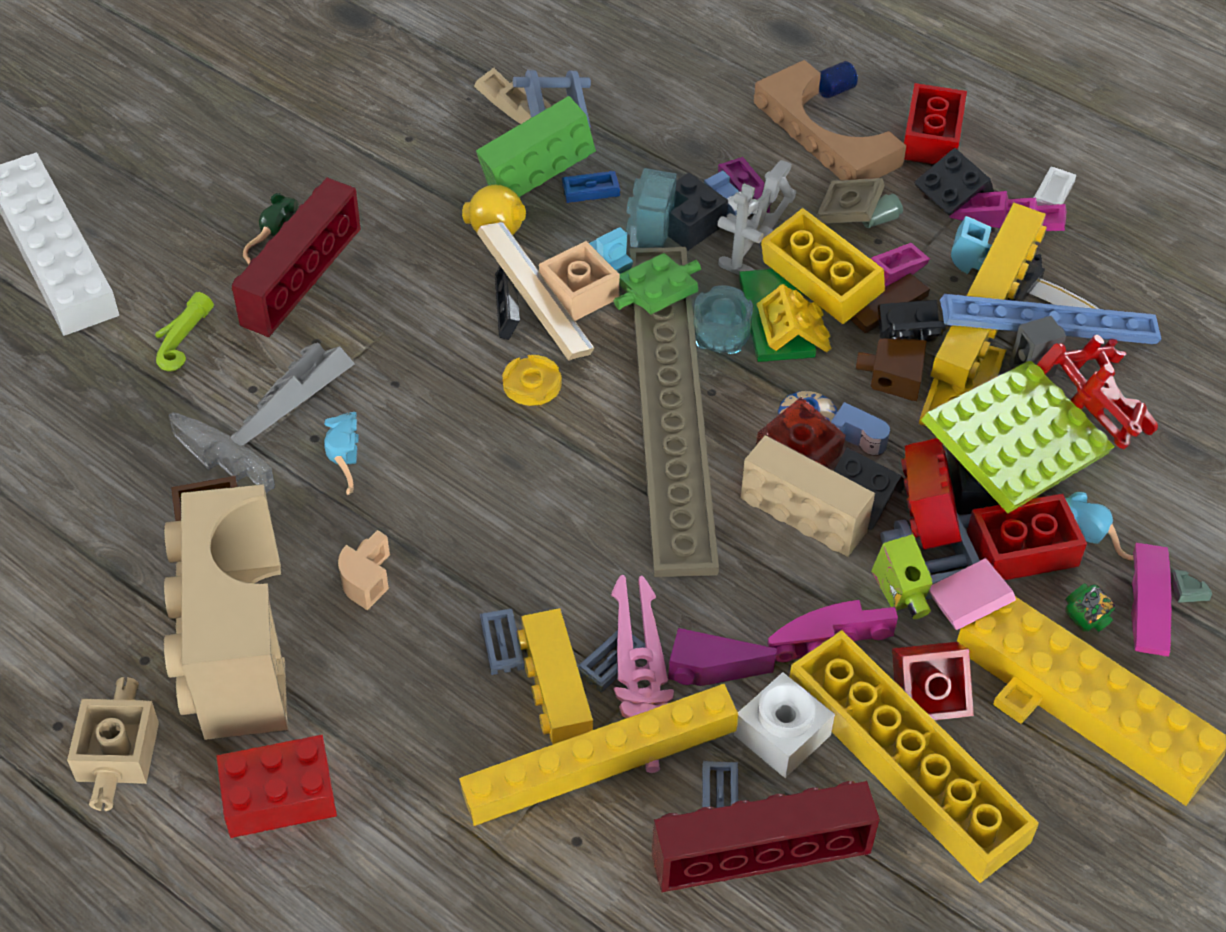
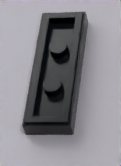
(507, 304)

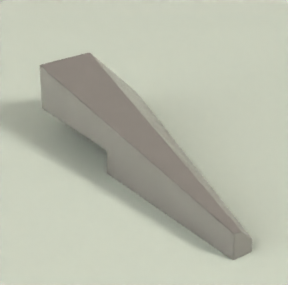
(301, 381)

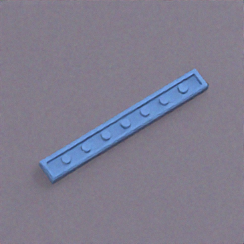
(1075, 321)

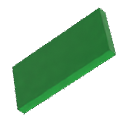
(756, 286)

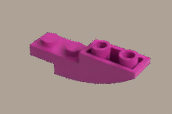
(818, 626)

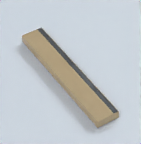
(535, 291)

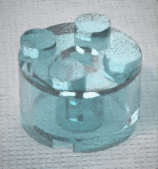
(722, 319)

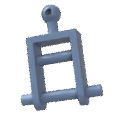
(533, 86)
(964, 550)

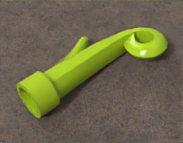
(197, 308)

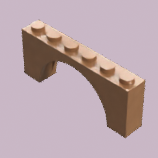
(847, 157)

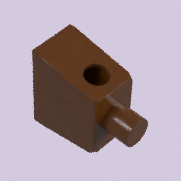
(895, 367)

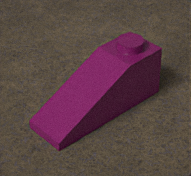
(713, 659)

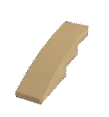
(504, 96)

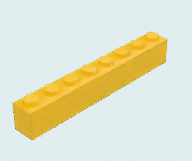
(995, 280)
(598, 754)

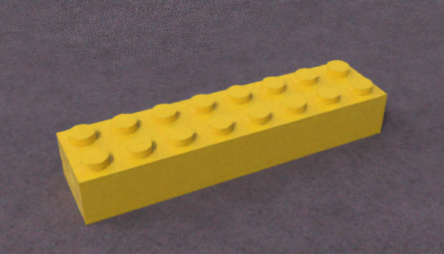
(1098, 698)
(915, 758)

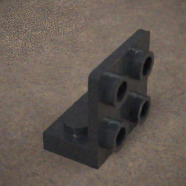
(953, 182)
(910, 320)
(872, 477)

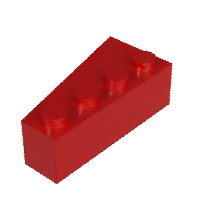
(930, 494)

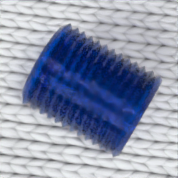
(837, 79)

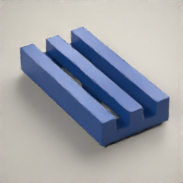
(590, 186)

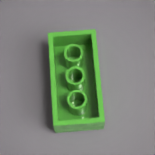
(538, 148)

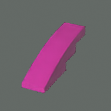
(993, 208)
(900, 262)
(1151, 600)

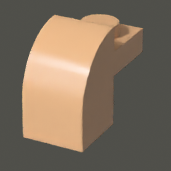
(361, 572)

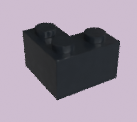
(695, 212)

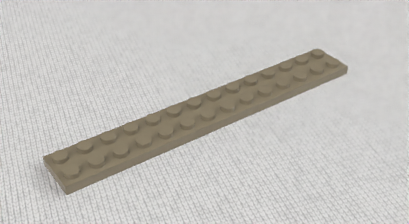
(674, 435)

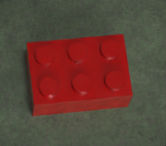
(933, 123)
(1028, 540)
(276, 786)

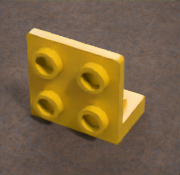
(788, 314)

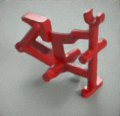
(1095, 397)

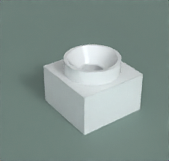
(784, 724)

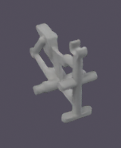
(750, 231)

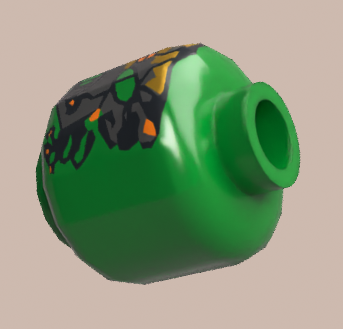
(1090, 608)

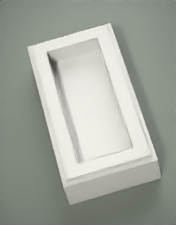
(1055, 187)

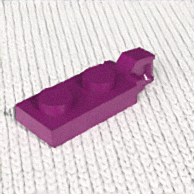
(740, 173)

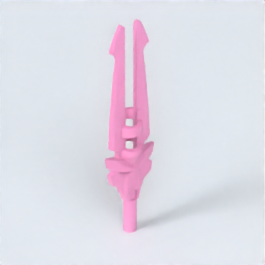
(636, 699)

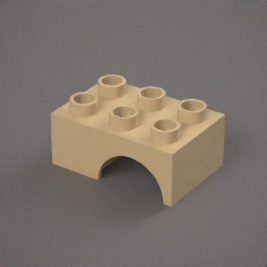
(225, 628)

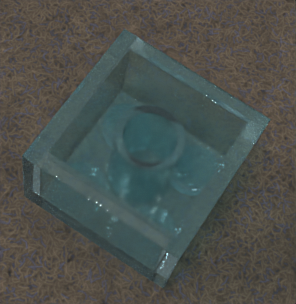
(650, 208)

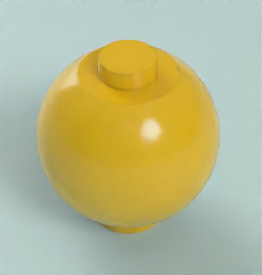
(494, 205)

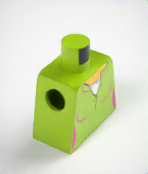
(903, 576)

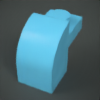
(970, 245)
(613, 249)

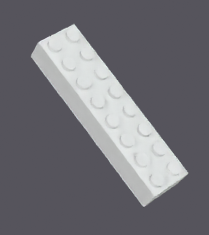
(53, 246)

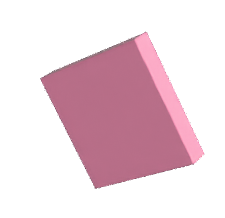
(971, 594)

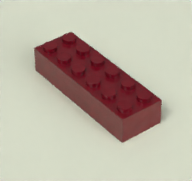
(296, 257)
(764, 835)

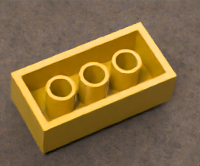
(823, 265)

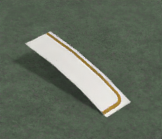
(1059, 295)

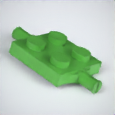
(657, 283)

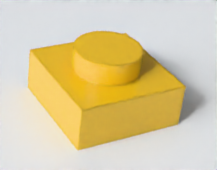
(1017, 700)

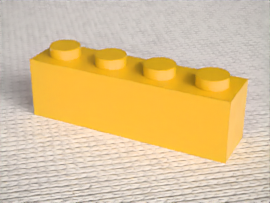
(555, 676)

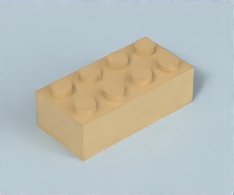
(806, 495)

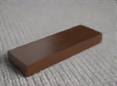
(903, 290)

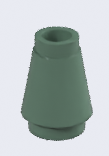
(887, 209)

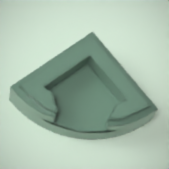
(1188, 588)

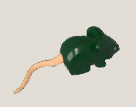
(272, 219)

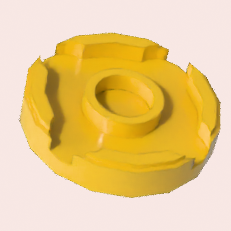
(532, 380)

